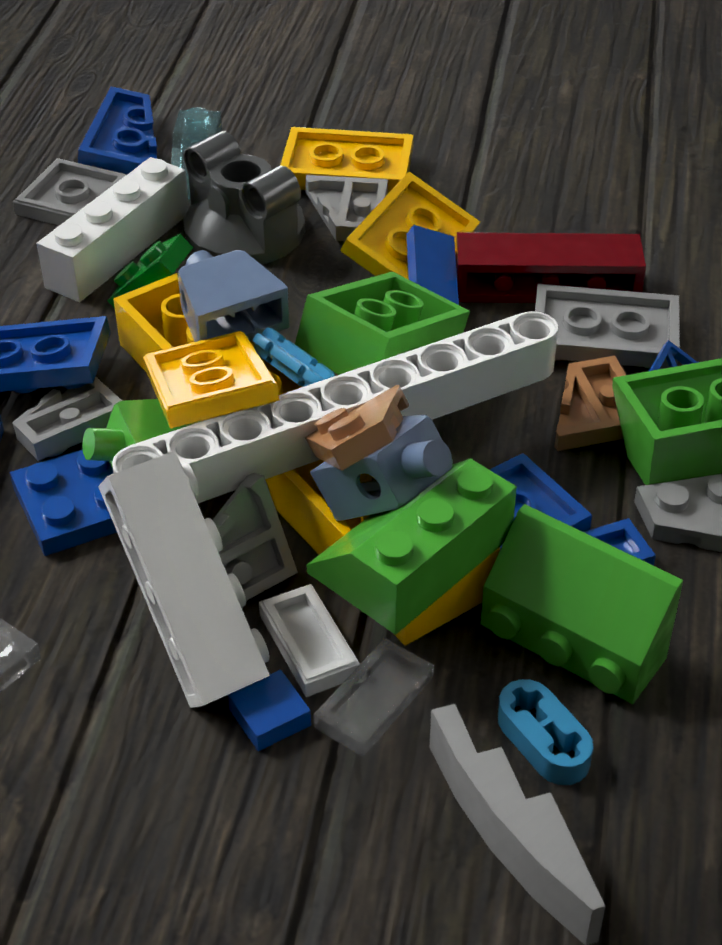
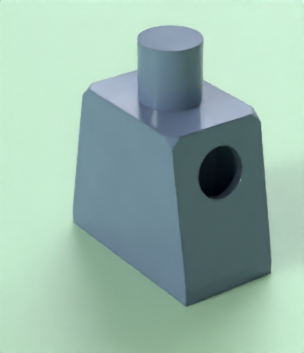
(230, 295)
(399, 470)

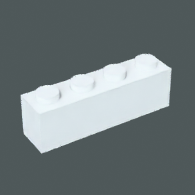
(113, 229)
(185, 578)

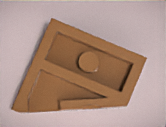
(353, 435)

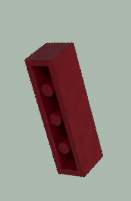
(513, 264)

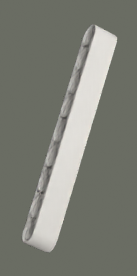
(432, 377)

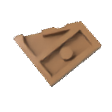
(589, 404)

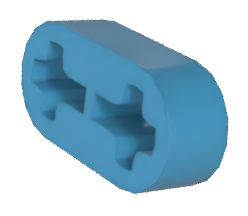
(552, 726)

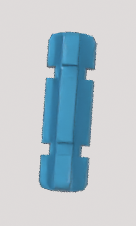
(290, 358)

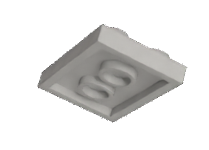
(610, 323)

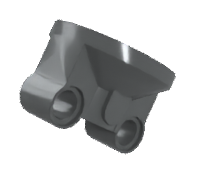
(240, 202)

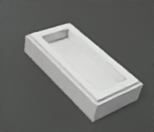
(308, 639)

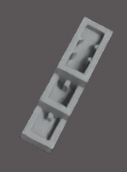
(520, 831)

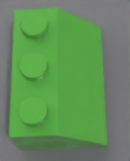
(672, 421)
(414, 554)
(581, 603)

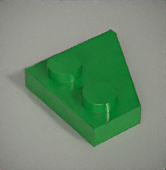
(156, 263)

